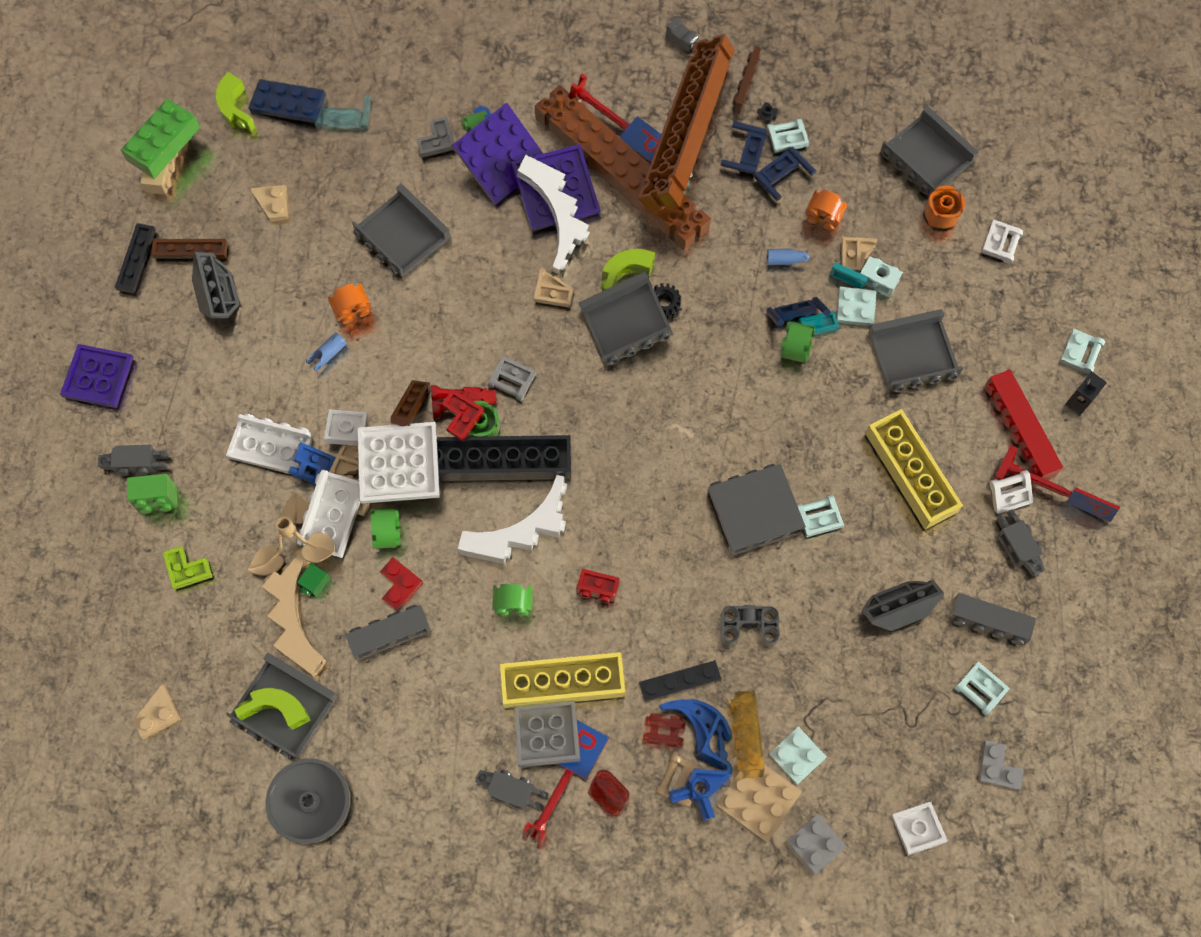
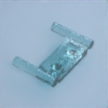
(344, 116)

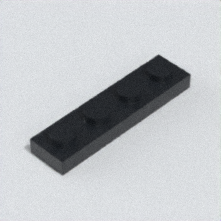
(135, 258)
(679, 681)

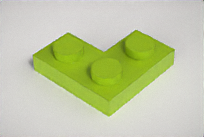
(184, 573)

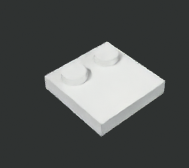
(343, 427)
(919, 828)

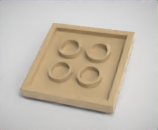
(759, 802)

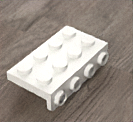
(266, 443)
(332, 509)

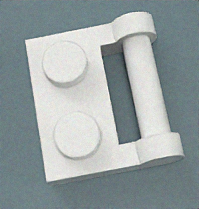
(996, 239)
(1012, 497)

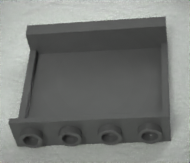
(929, 152)
(402, 232)
(626, 318)
(913, 351)
(756, 508)
(270, 722)

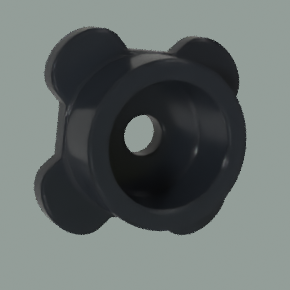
(767, 116)

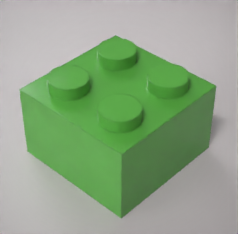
(152, 493)

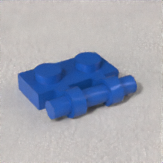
(312, 458)

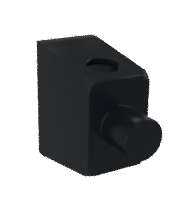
(1088, 390)

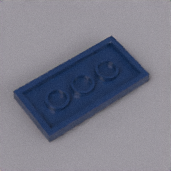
(287, 101)

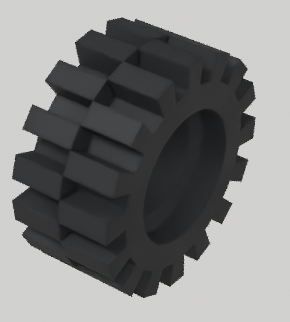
(673, 295)

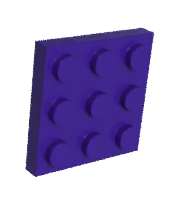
(96, 375)

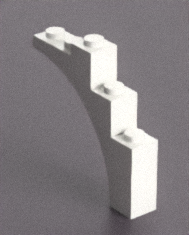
(547, 183)
(495, 545)

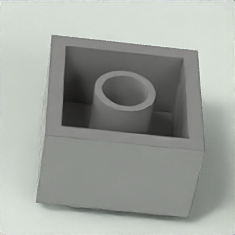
(815, 844)

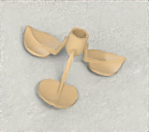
(316, 549)

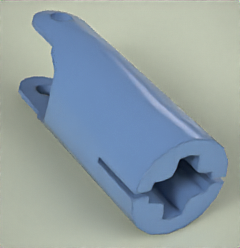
(785, 256)
(327, 350)

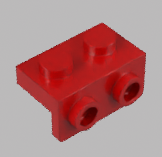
(597, 585)

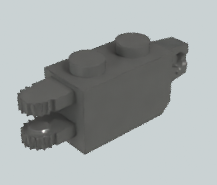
(133, 459)
(1020, 543)
(510, 790)

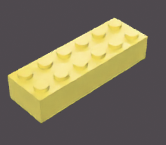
(913, 469)
(562, 680)

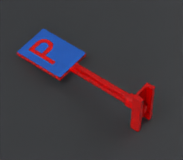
(637, 135)
(1077, 497)
(590, 746)

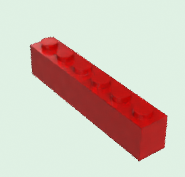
(1023, 425)

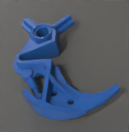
(708, 780)

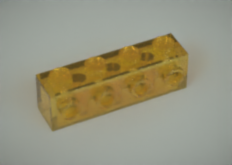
(748, 734)

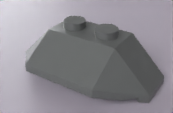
(213, 286)
(903, 604)

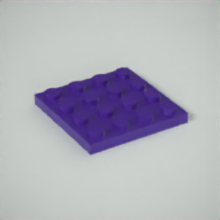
(491, 149)
(577, 185)

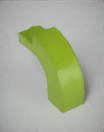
(227, 93)
(626, 262)
(276, 699)

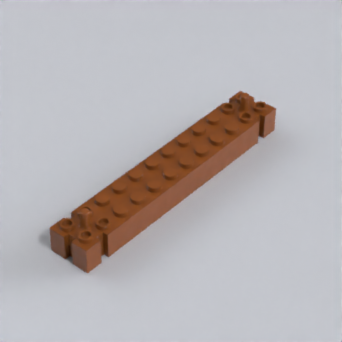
(686, 124)
(616, 163)

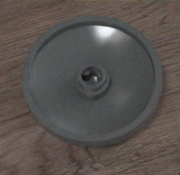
(307, 801)

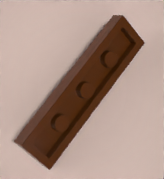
(744, 85)
(187, 247)
(410, 403)

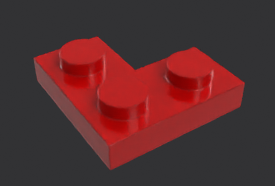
(466, 414)
(403, 581)

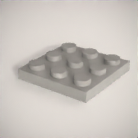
(546, 734)

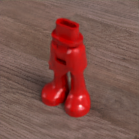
(471, 393)

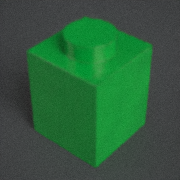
(313, 580)

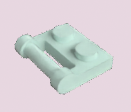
(785, 140)
(1076, 348)
(821, 521)
(986, 683)

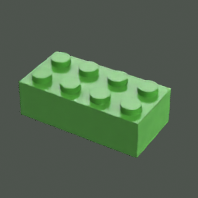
(160, 138)

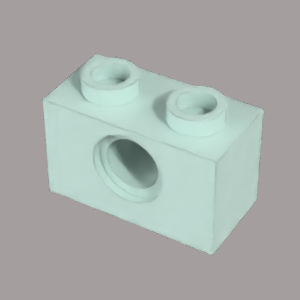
(883, 285)

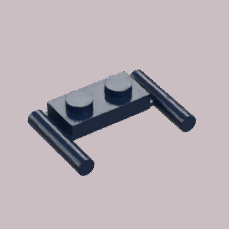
(752, 149)
(779, 168)
(799, 309)

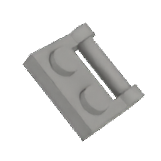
(515, 373)

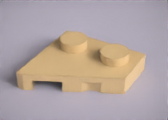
(273, 201)
(856, 251)
(552, 290)
(156, 714)

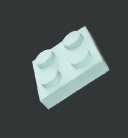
(856, 306)
(797, 755)

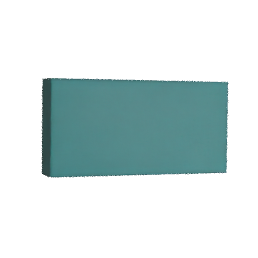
(848, 276)
(821, 322)

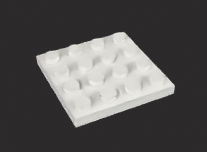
(398, 462)

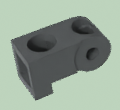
(681, 34)

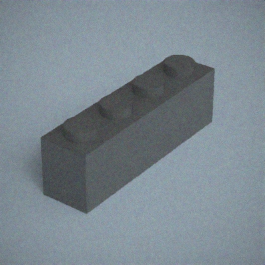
(992, 619)
(387, 632)

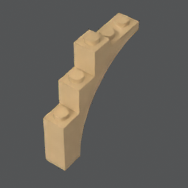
(285, 614)

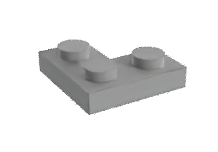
(439, 141)
(994, 772)

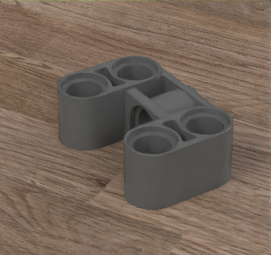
(749, 618)

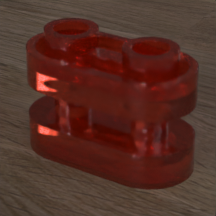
(673, 724)
(608, 792)

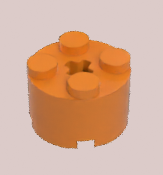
(944, 207)
(825, 209)
(349, 303)

